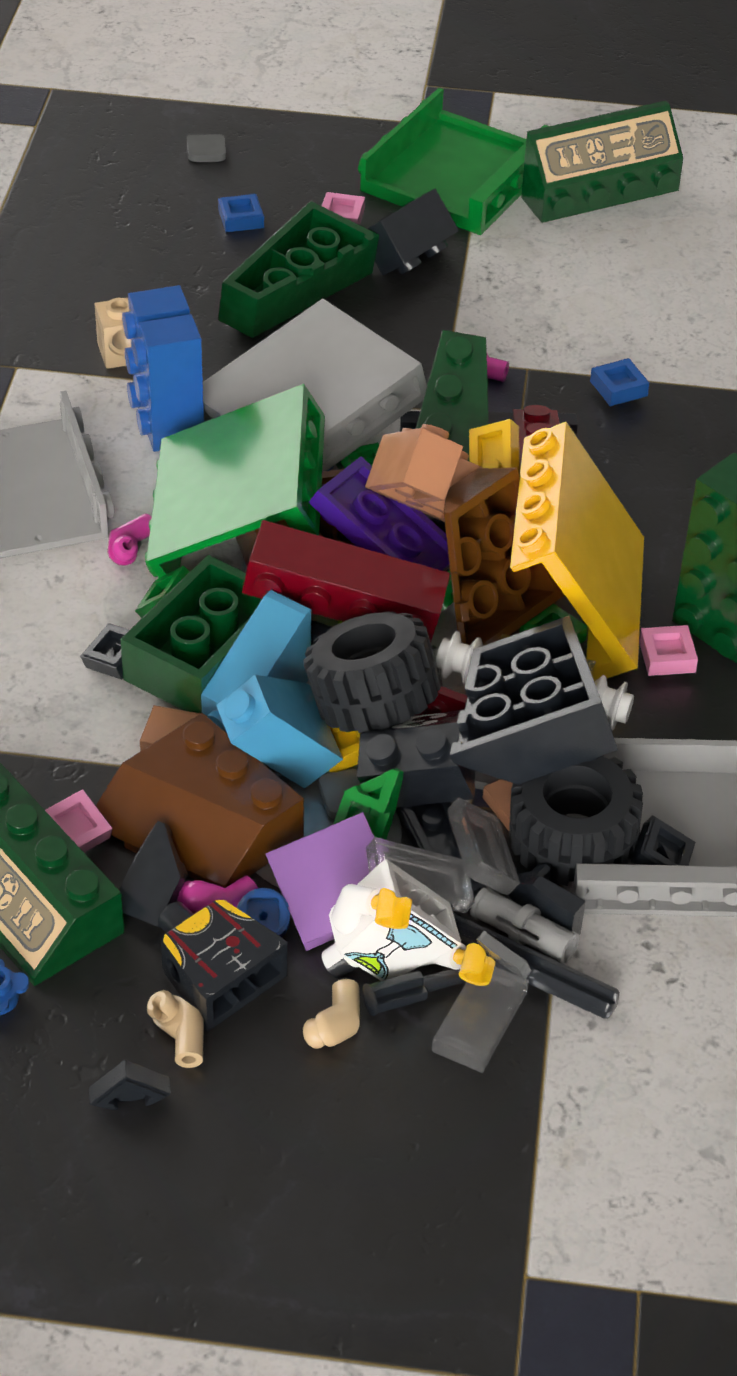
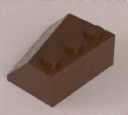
(479, 542)
(213, 797)

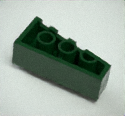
(296, 269)
(457, 387)

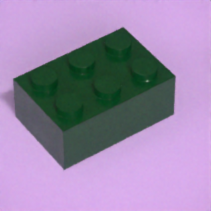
(188, 634)

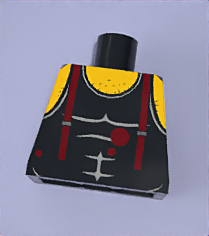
(219, 958)

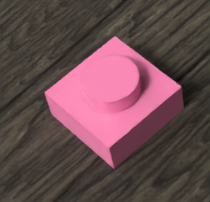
(345, 205)
(668, 650)
(81, 820)

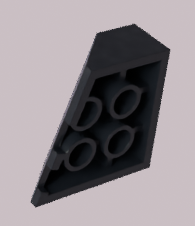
(531, 707)

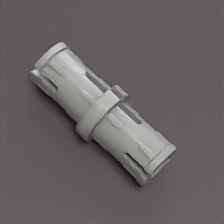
(524, 925)

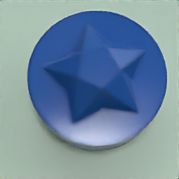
(267, 908)

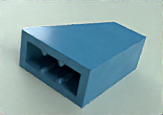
(268, 646)
(280, 728)

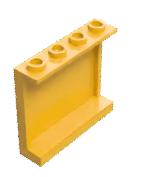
(584, 541)

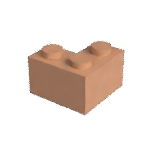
(419, 468)

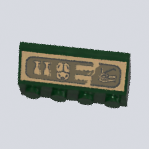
(601, 161)
(51, 893)

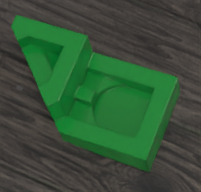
(375, 799)

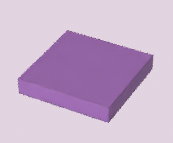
(316, 871)

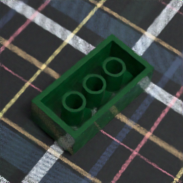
(709, 564)

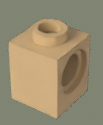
(110, 331)

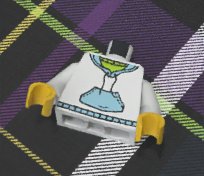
(397, 925)

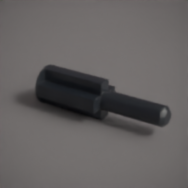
(406, 989)

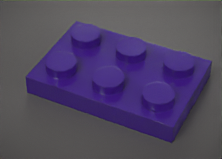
(378, 521)

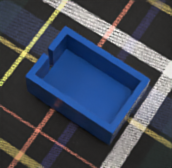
(163, 362)

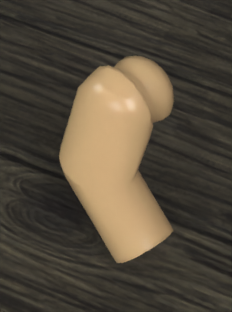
(337, 1021)
(182, 1023)

